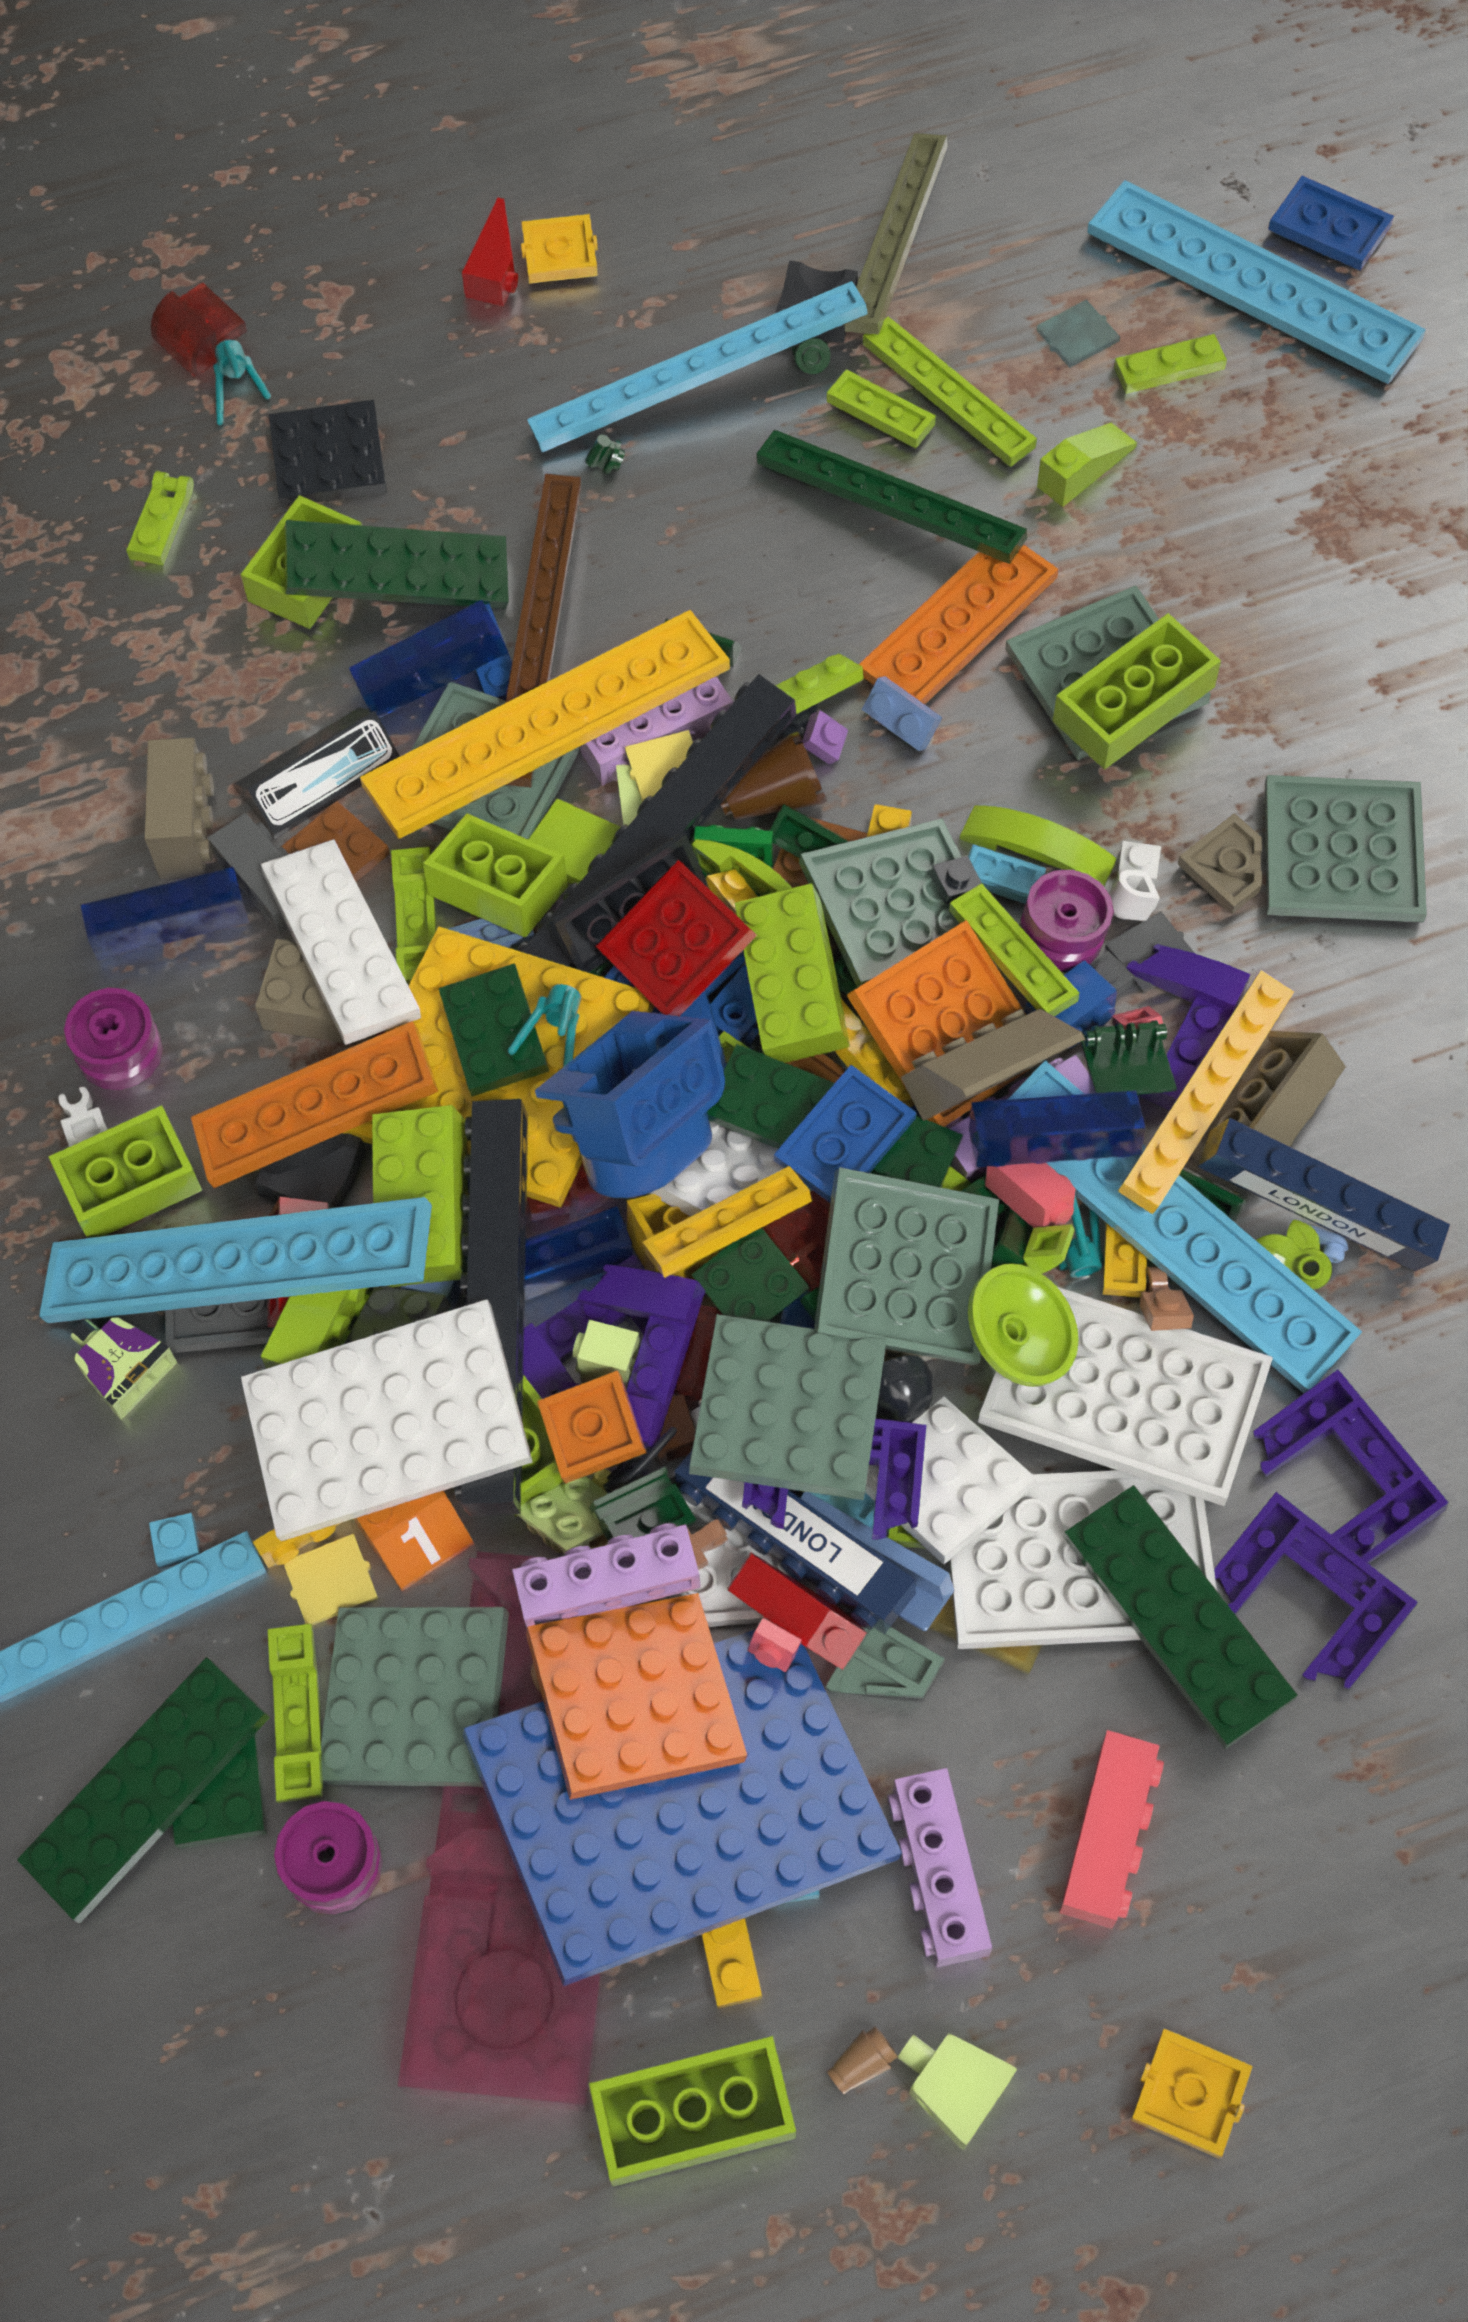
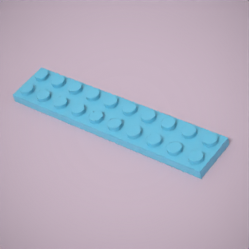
(1257, 281)
(1211, 1259)
(238, 1261)

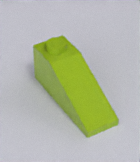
(1081, 461)

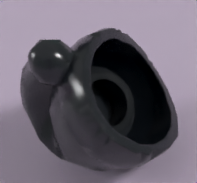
(904, 1389)

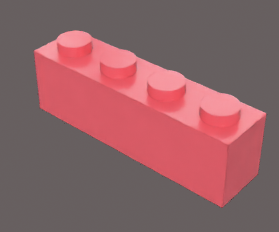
(1110, 1830)

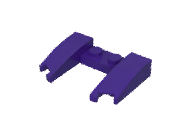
(1215, 994)
(672, 1312)
(555, 1338)
(1337, 1408)
(899, 1456)
(1376, 1600)

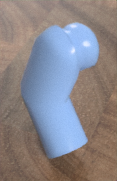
(1332, 1244)

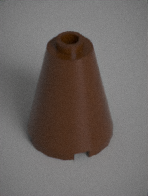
(776, 779)

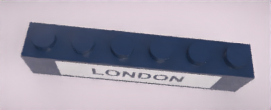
(1323, 1195)
(809, 1548)

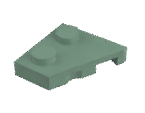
(887, 1667)

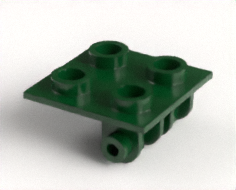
(1128, 1058)
(751, 1279)

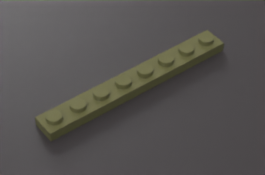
(898, 229)

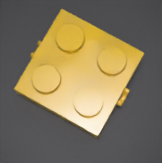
(559, 248)
(1191, 2093)

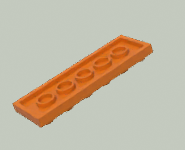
(958, 622)
(313, 1104)

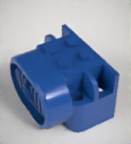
(640, 1103)

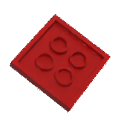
(676, 941)

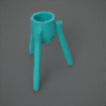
(233, 363)
(560, 1012)
(1083, 1255)

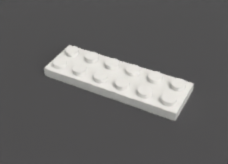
(340, 942)

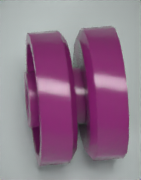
(1067, 917)
(113, 1038)
(319, 1833)

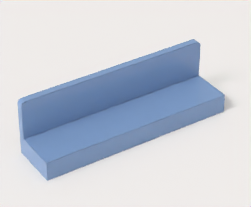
(932, 1582)

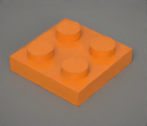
(591, 1427)

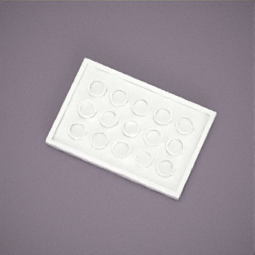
(1141, 1401)
(385, 1420)
(1029, 1586)

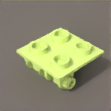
(564, 1515)

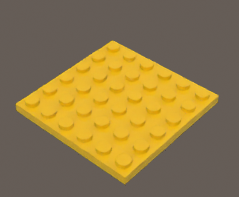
(604, 1002)

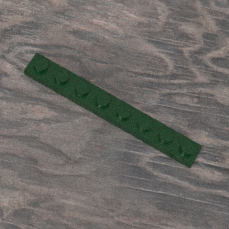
(892, 496)

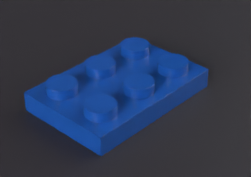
(1331, 222)
(845, 1130)

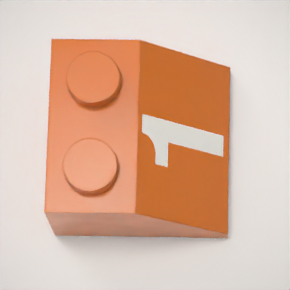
(415, 1537)

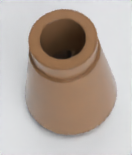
(862, 2060)

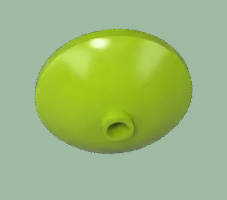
(1023, 1325)

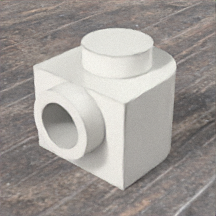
(1134, 895)

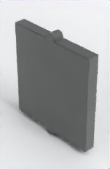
(1139, 942)

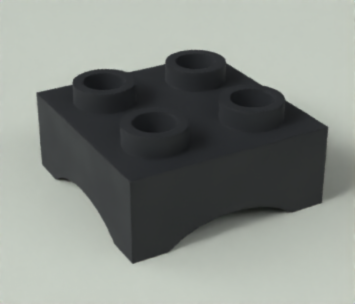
(806, 282)
(315, 1173)

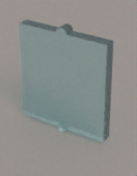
(1078, 333)

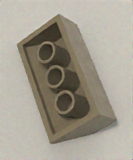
(987, 1060)
(1281, 1086)

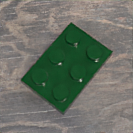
(484, 1021)
(228, 1806)

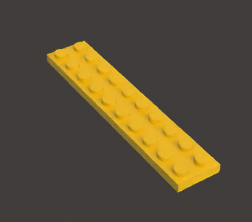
(544, 724)

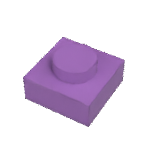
(824, 737)

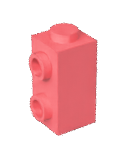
(1033, 1192)

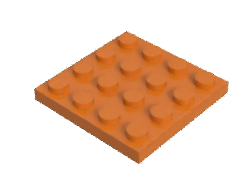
(934, 1000)
(635, 1695)

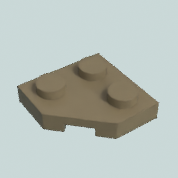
(1227, 863)

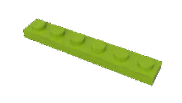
(951, 392)

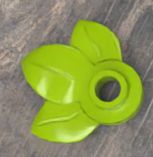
(1297, 1249)

